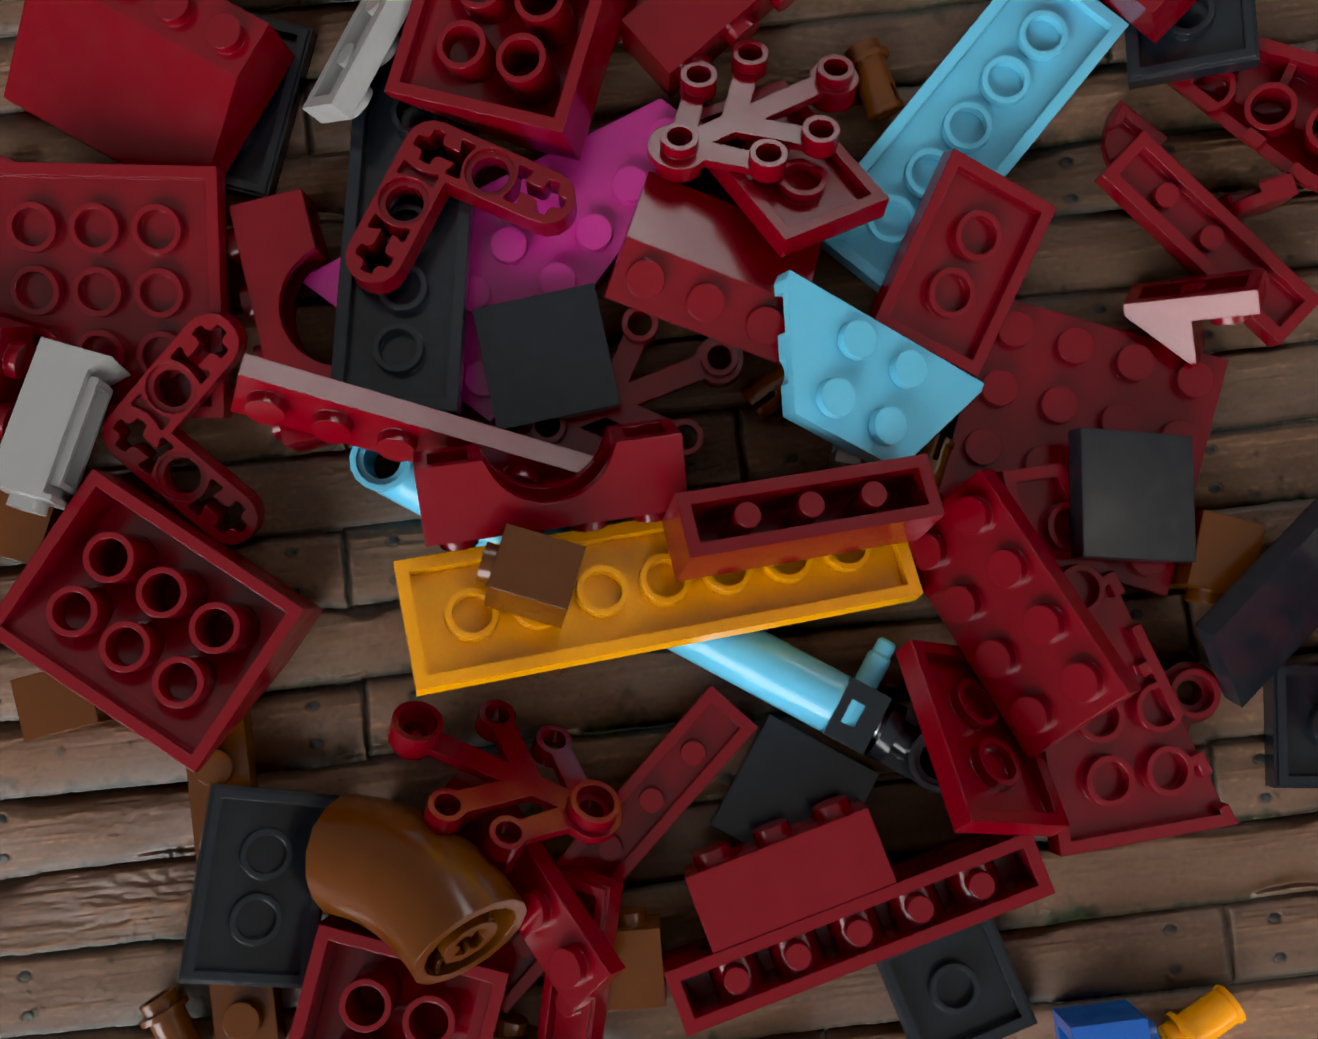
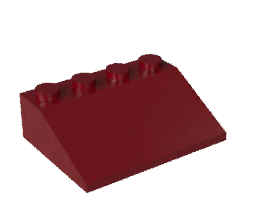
(509, 66)
(148, 76)
(152, 618)
(366, 992)

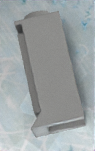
(55, 425)

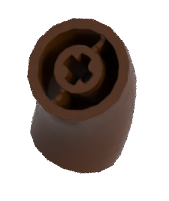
(413, 888)

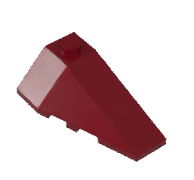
(1268, 107)

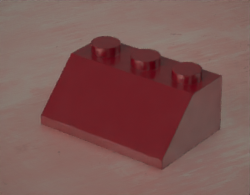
(704, 268)

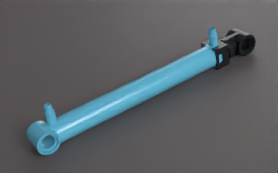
(765, 666)

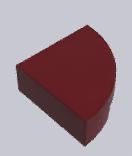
(1122, 127)
(1270, 195)

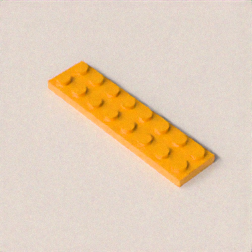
(625, 605)

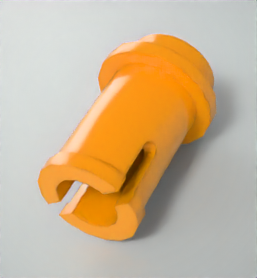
(1204, 1018)

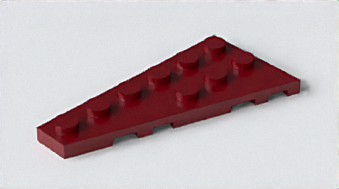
(1134, 766)

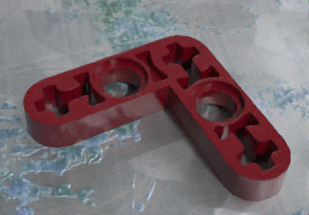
(435, 184)
(166, 422)

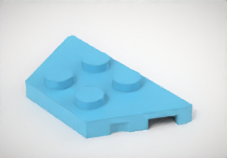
(860, 378)

